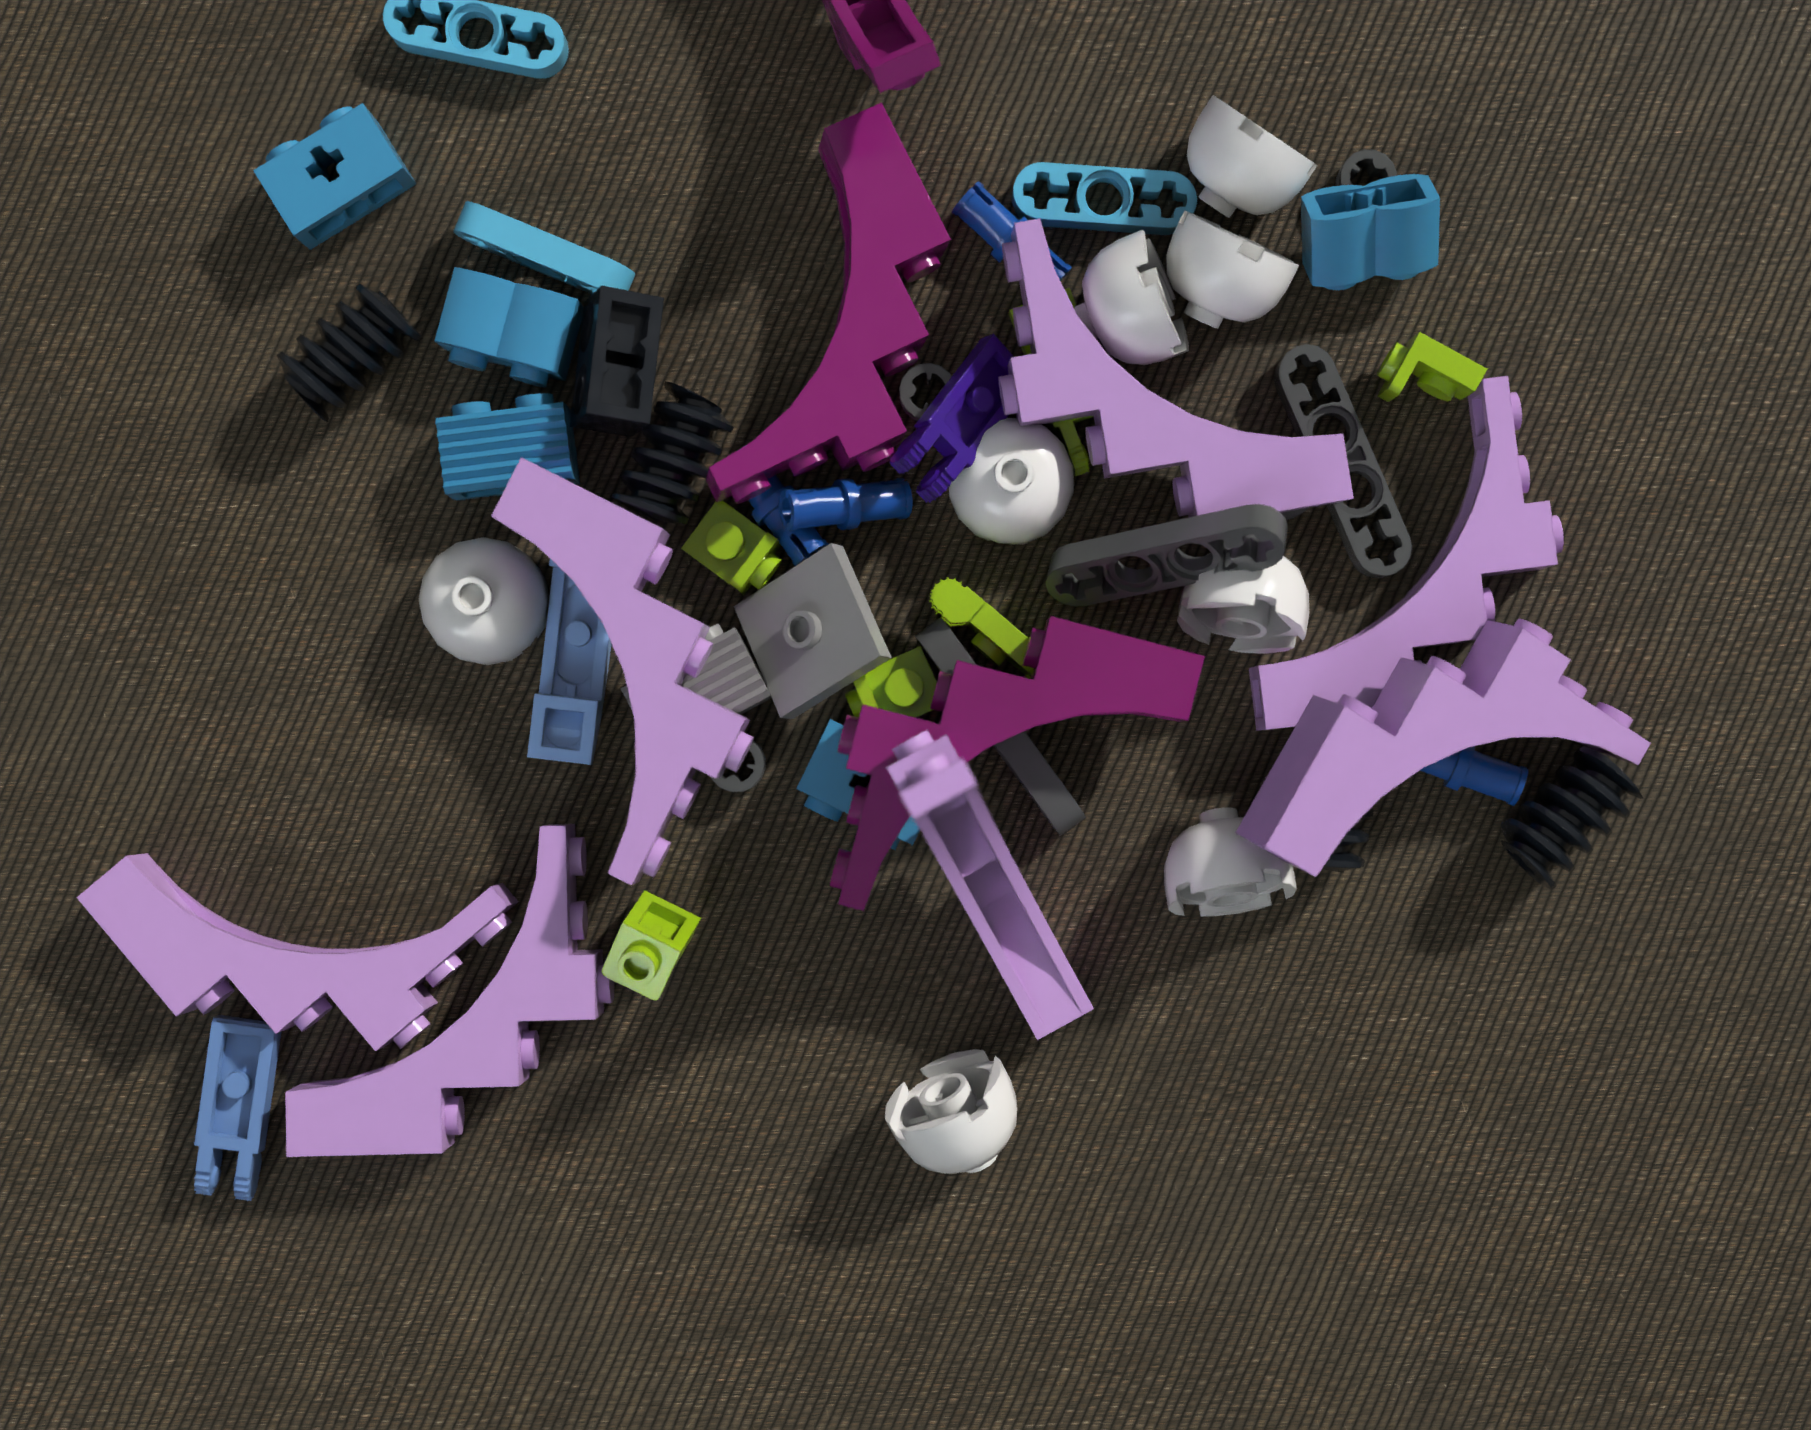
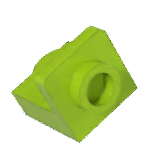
(1439, 370)
(734, 548)
(897, 685)
(649, 945)

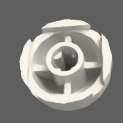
(1243, 163)
(1224, 272)
(1131, 303)
(1015, 484)
(484, 601)
(1255, 607)
(1222, 869)
(956, 1115)

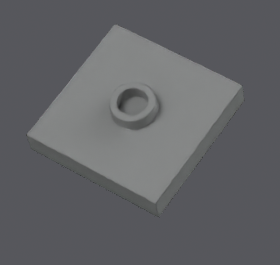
(812, 631)

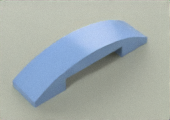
(571, 678)

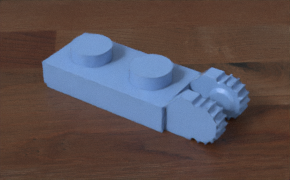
(235, 1102)

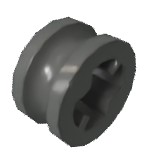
(1376, 164)
(908, 391)
(735, 784)

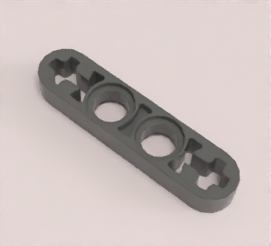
(1359, 456)
(1092, 573)
(1017, 751)

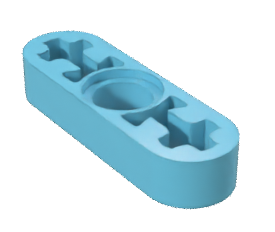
(525, 27)
(1058, 180)
(540, 250)

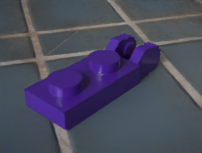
(957, 418)

